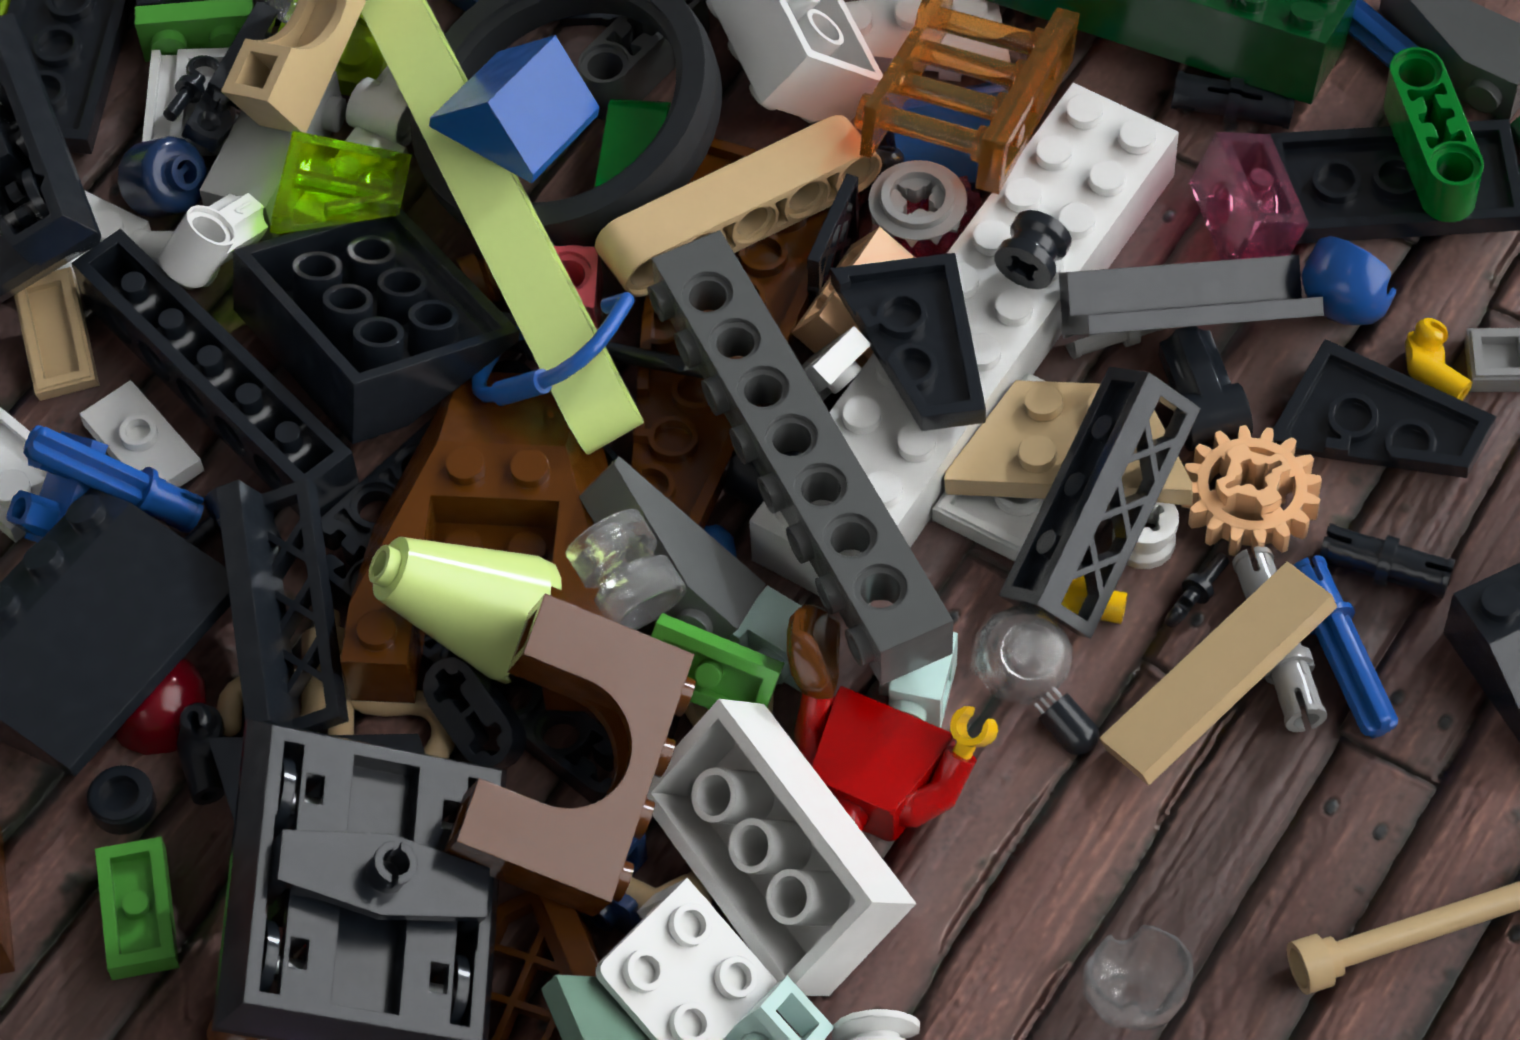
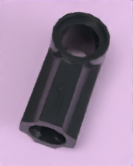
(1200, 376)

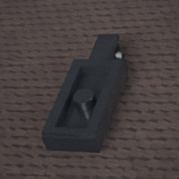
(211, 118)

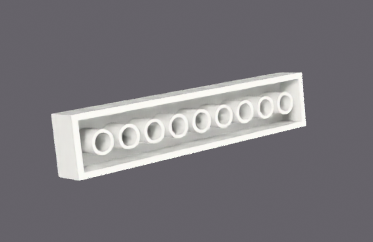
(1094, 173)

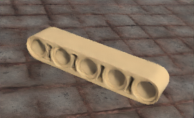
(741, 200)

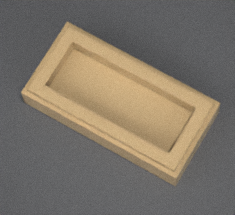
(56, 336)

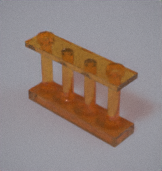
(1011, 114)

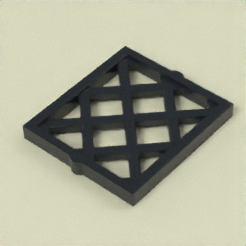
(835, 237)

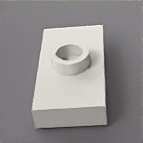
(141, 435)

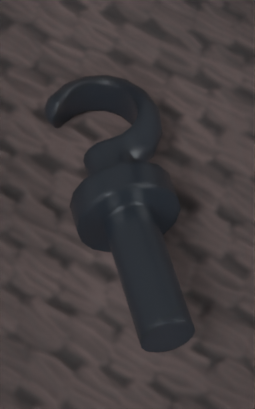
(189, 86)
(1196, 589)

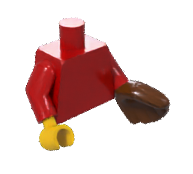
(873, 757)

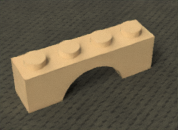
(287, 74)

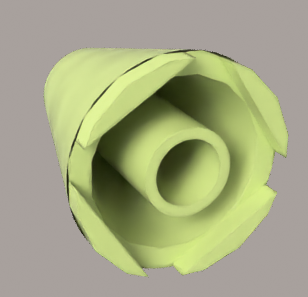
(463, 596)

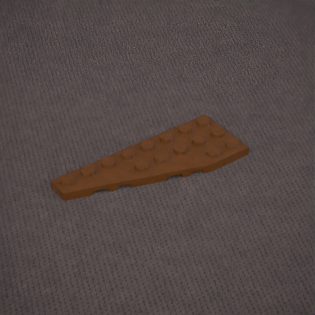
(682, 442)

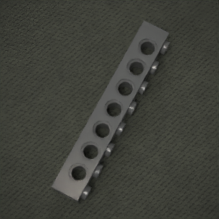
(889, 638)

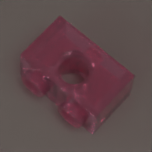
(1247, 197)

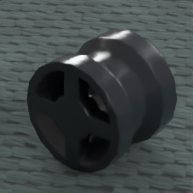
(1032, 250)

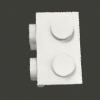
(683, 969)

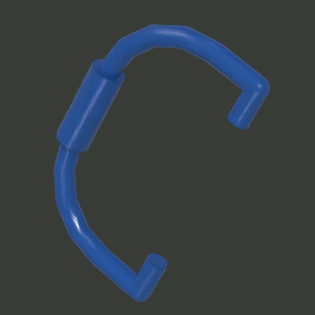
(541, 381)

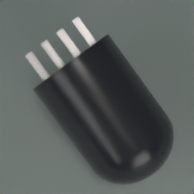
(1069, 724)

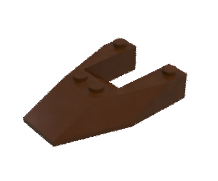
(479, 481)

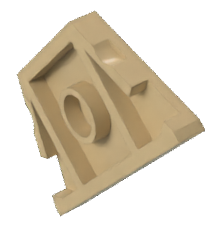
(1028, 440)

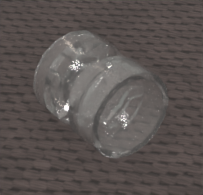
(621, 563)

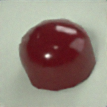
(156, 721)

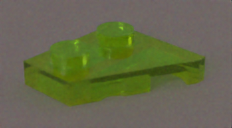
(337, 183)

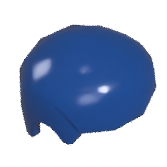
(1349, 282)

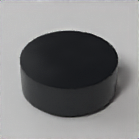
(121, 800)

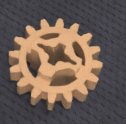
(1251, 490)

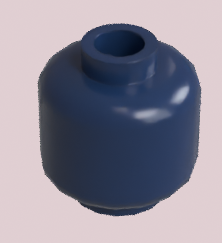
(161, 177)

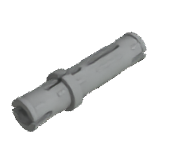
(1293, 673)

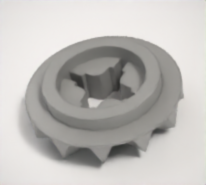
(915, 182)

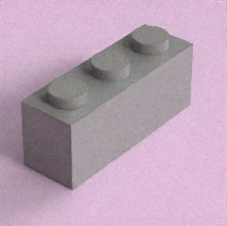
(256, 155)

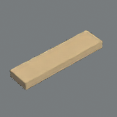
(1218, 673)

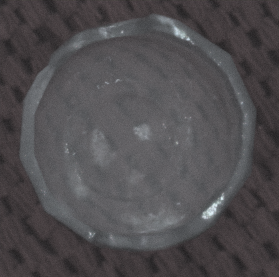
(1021, 655)
(1138, 979)

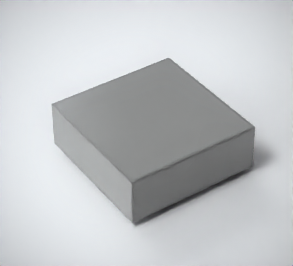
(1493, 359)

